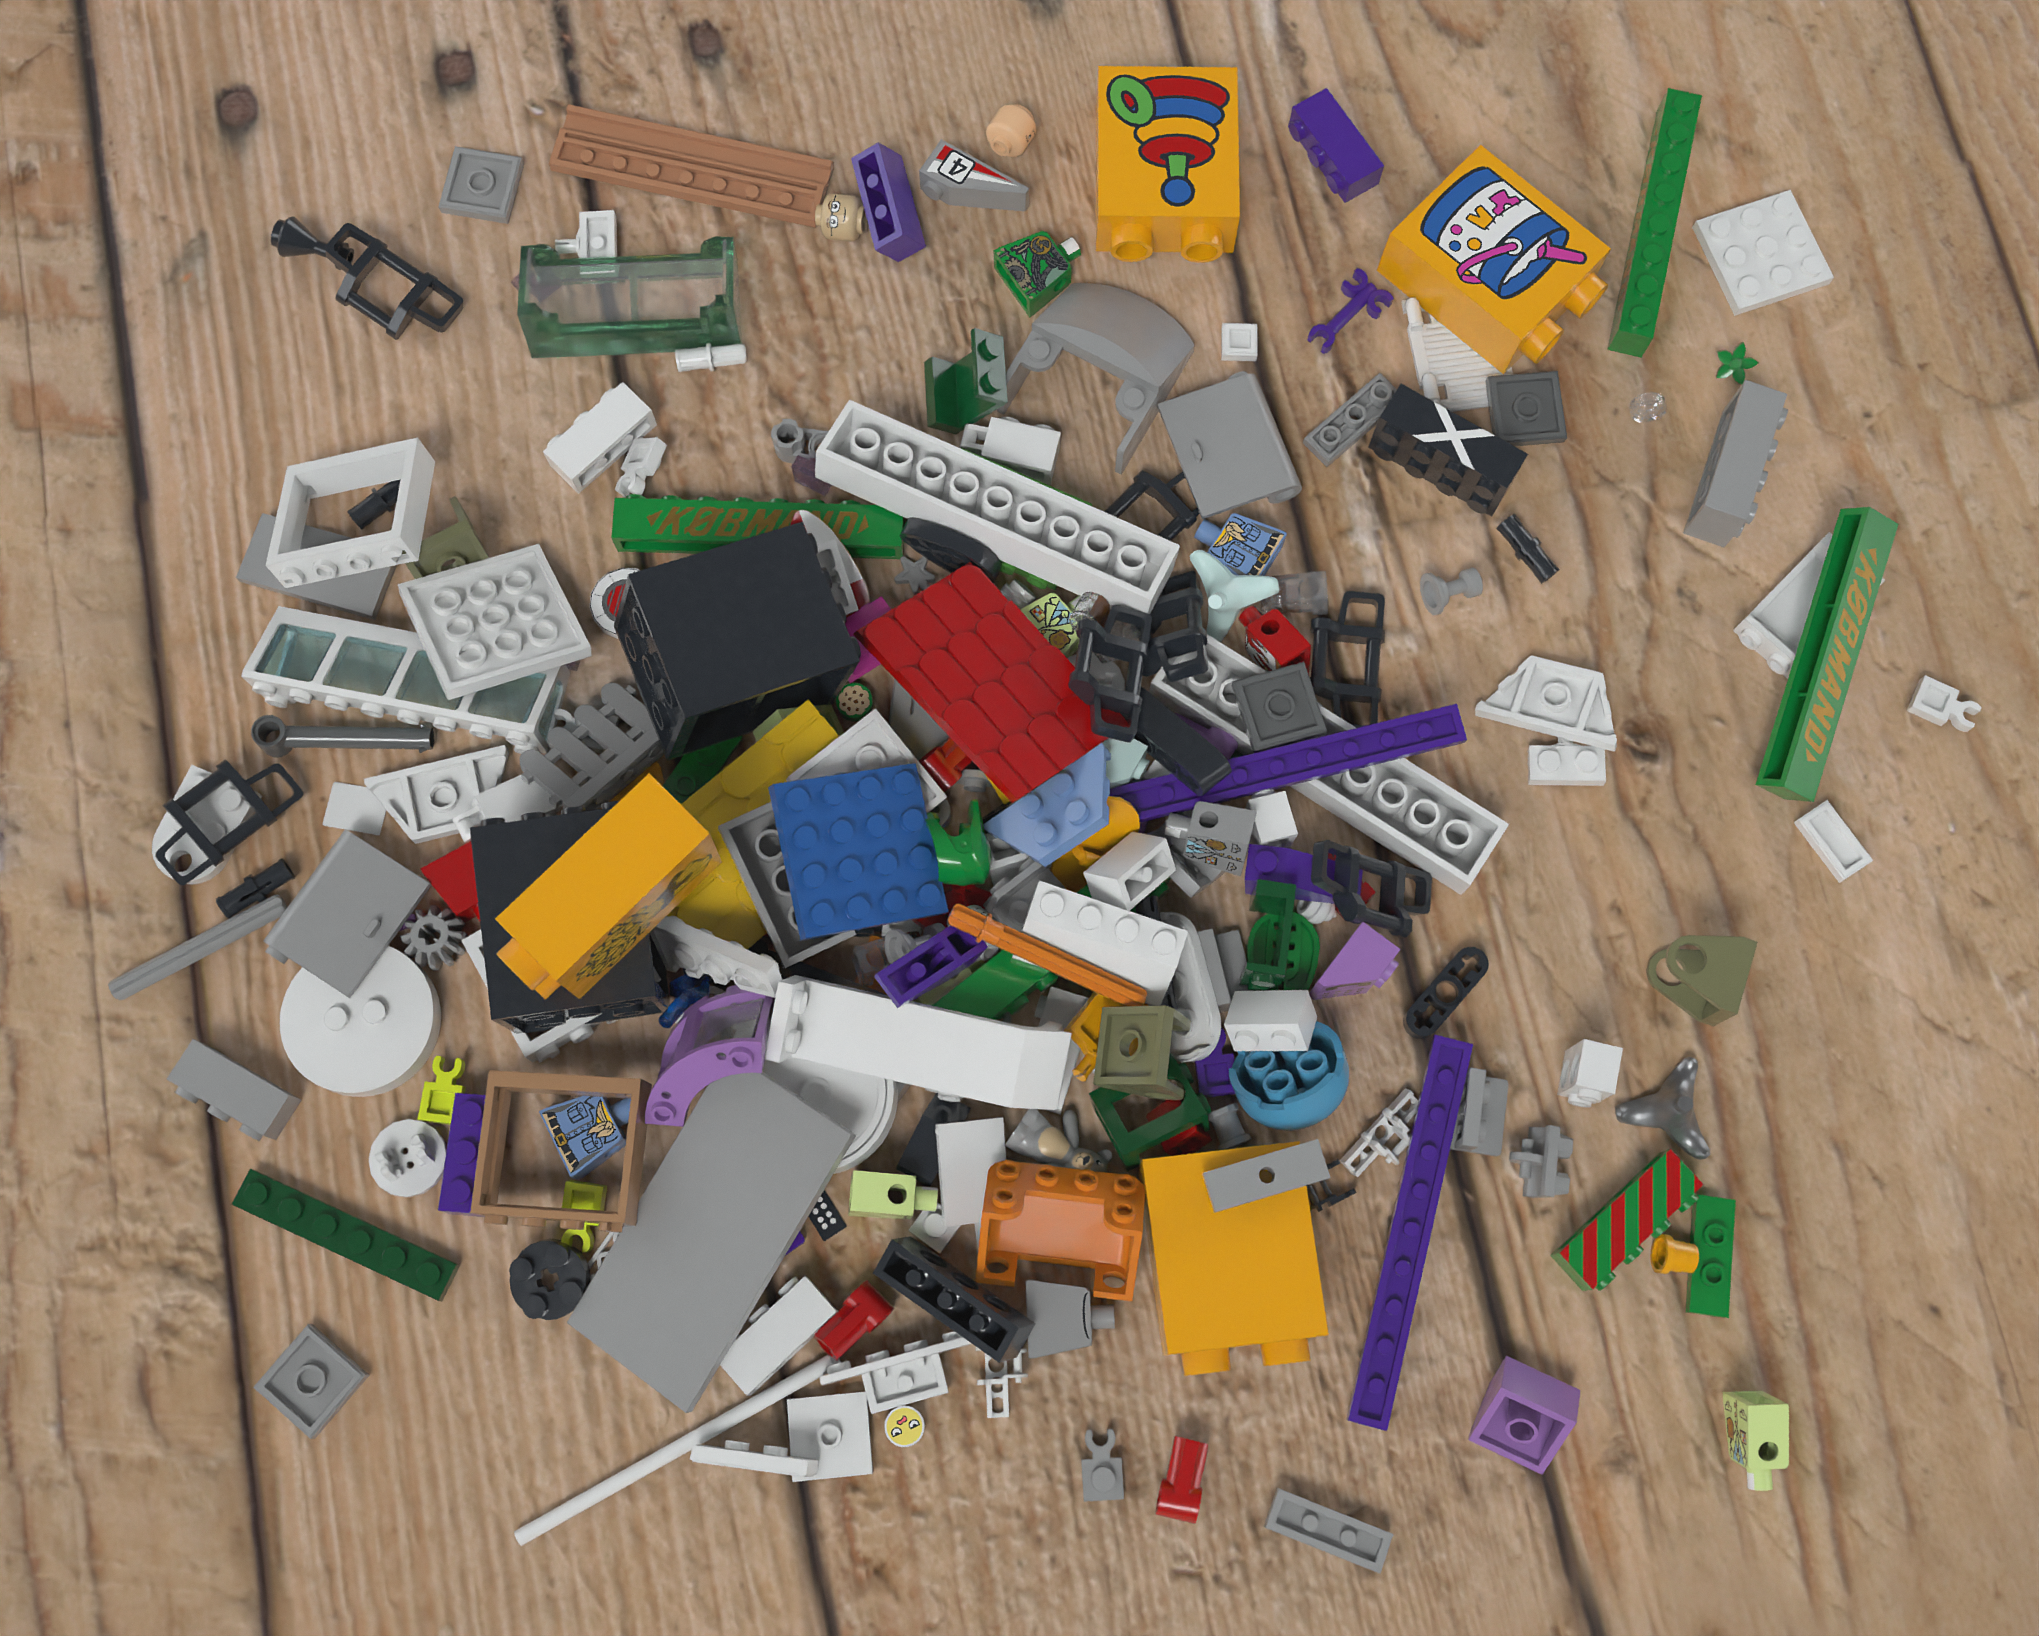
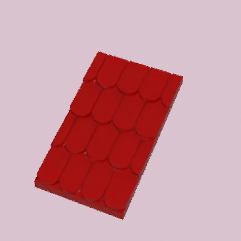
(987, 680)

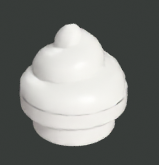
(1018, 593)
(1316, 911)

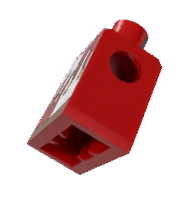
(1273, 640)

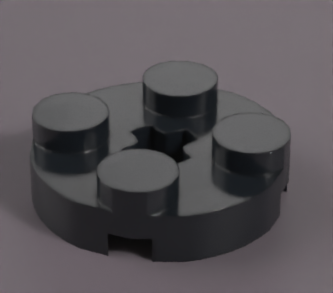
(528, 1270)

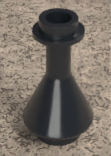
(295, 239)

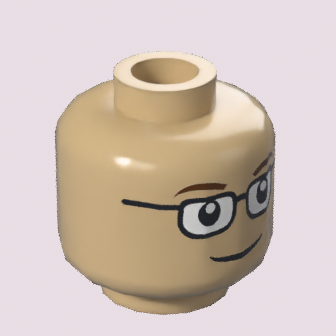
(841, 217)

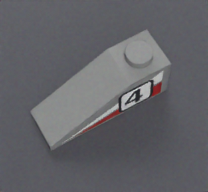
(968, 182)

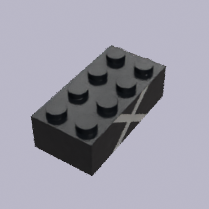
(1446, 450)

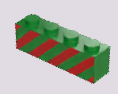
(1627, 1221)

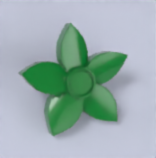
(1735, 363)

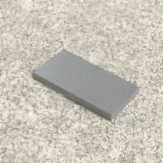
(352, 593)

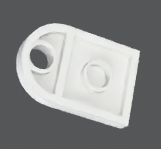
(213, 815)

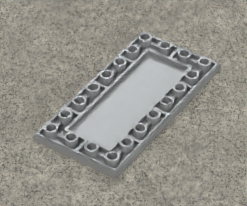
(710, 1233)

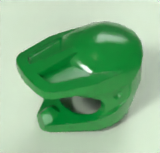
(965, 857)

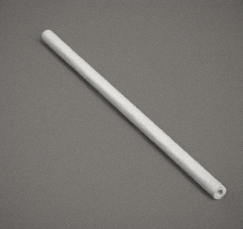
(673, 1450)

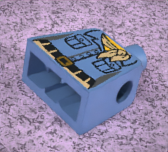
(1242, 544)
(586, 1131)

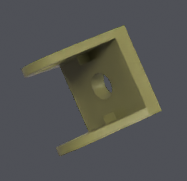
(454, 542)
(1711, 976)
(1148, 1068)

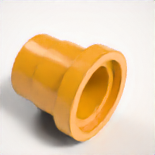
(1673, 1255)

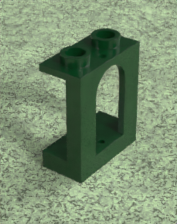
(1129, 1145)

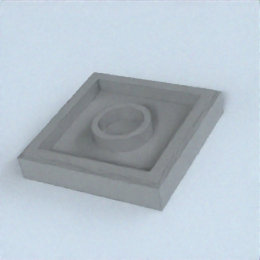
(481, 185)
(311, 1381)

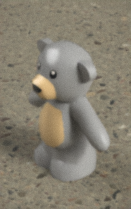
(1048, 1145)

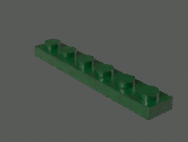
(346, 1235)

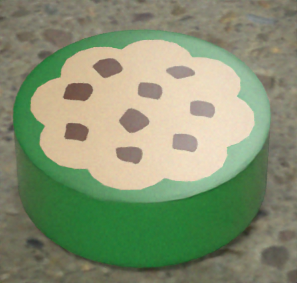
(854, 702)

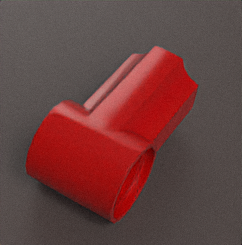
(945, 763)
(860, 1314)
(1181, 1490)

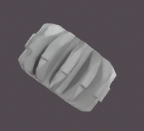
(424, 928)

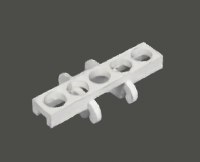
(1368, 1137)
(1004, 1381)

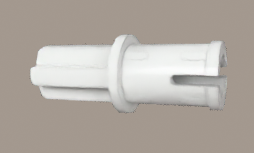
(710, 357)

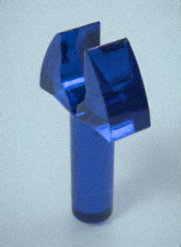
(685, 995)

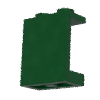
(969, 388)
(1273, 899)

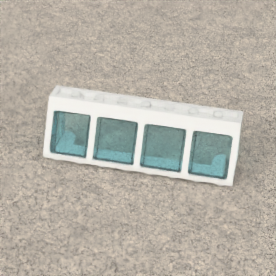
(389, 672)

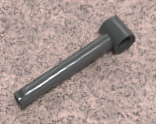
(338, 737)

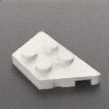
(1555, 702)
(433, 793)

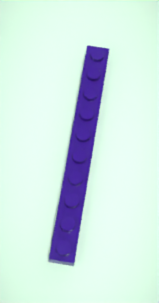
(1303, 762)
(1409, 1233)

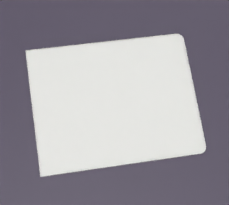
(354, 809)

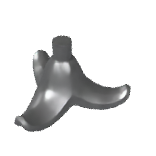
(1670, 1110)

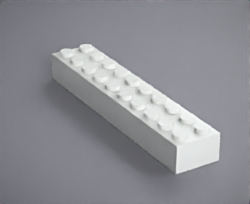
(996, 507)
(1385, 801)

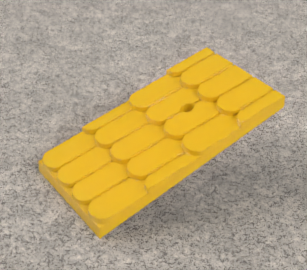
(721, 898)

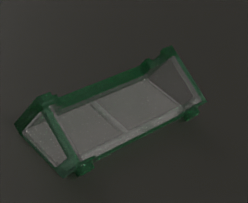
(629, 301)

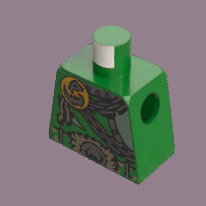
(1036, 269)

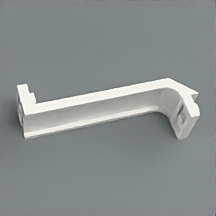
(918, 1044)

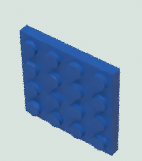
(857, 850)

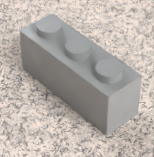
(232, 1091)

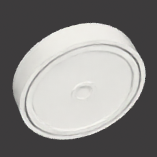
(365, 1040)
(851, 1098)

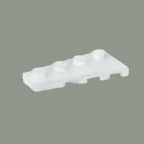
(704, 953)

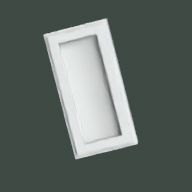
(1833, 841)

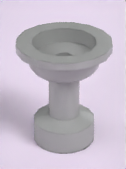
(1436, 591)
(899, 943)

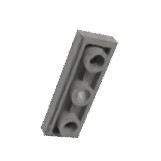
(1340, 431)
(1289, 1168)

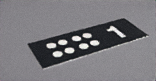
(826, 1218)

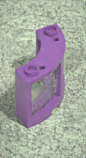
(708, 1043)

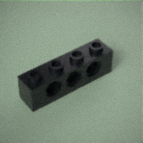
(954, 1298)

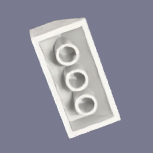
(1106, 937)

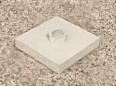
(831, 1431)

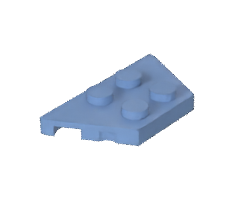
(1058, 811)

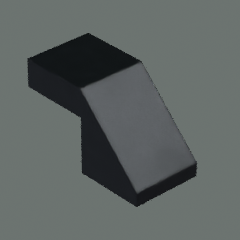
(921, 1152)

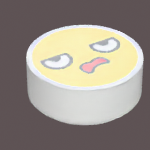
(904, 1426)

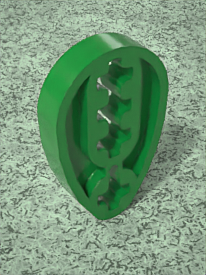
(1302, 957)

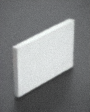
(964, 1159)

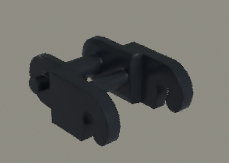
(1331, 1198)

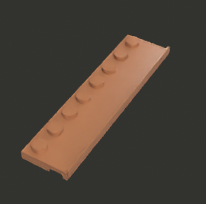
(691, 165)

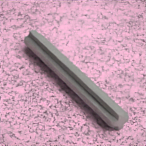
(197, 947)

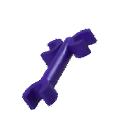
(1361, 295)

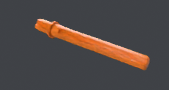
(1045, 956)

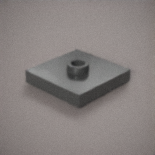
(1526, 408)
(1279, 708)

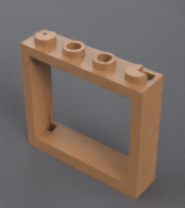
(493, 1138)

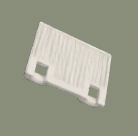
(1447, 362)

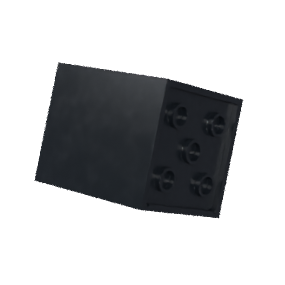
(734, 638)
(505, 865)

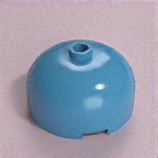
(1292, 1086)

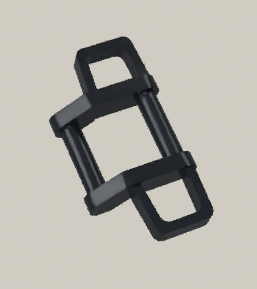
(409, 306)
(1163, 494)
(1327, 629)
(1100, 641)
(1179, 642)
(216, 851)
(1392, 912)

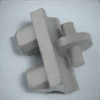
(1539, 1162)

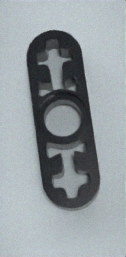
(1470, 979)

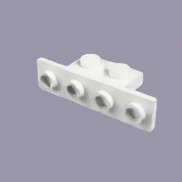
(900, 1378)

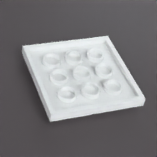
(494, 621)

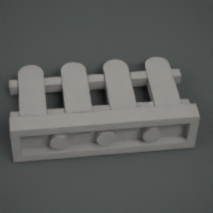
(602, 777)

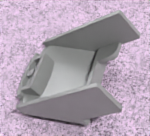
(1117, 335)

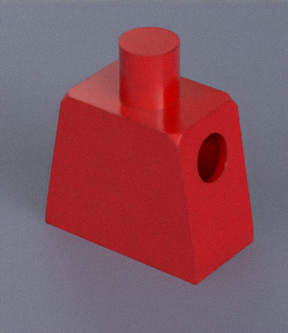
(455, 881)

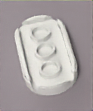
(1193, 996)

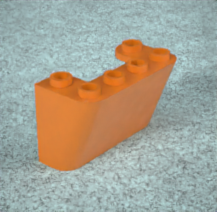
(1061, 1220)

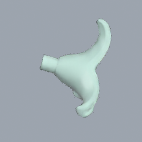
(1228, 592)

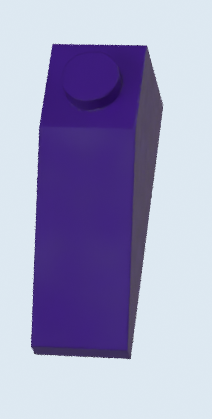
(1288, 867)
(929, 965)

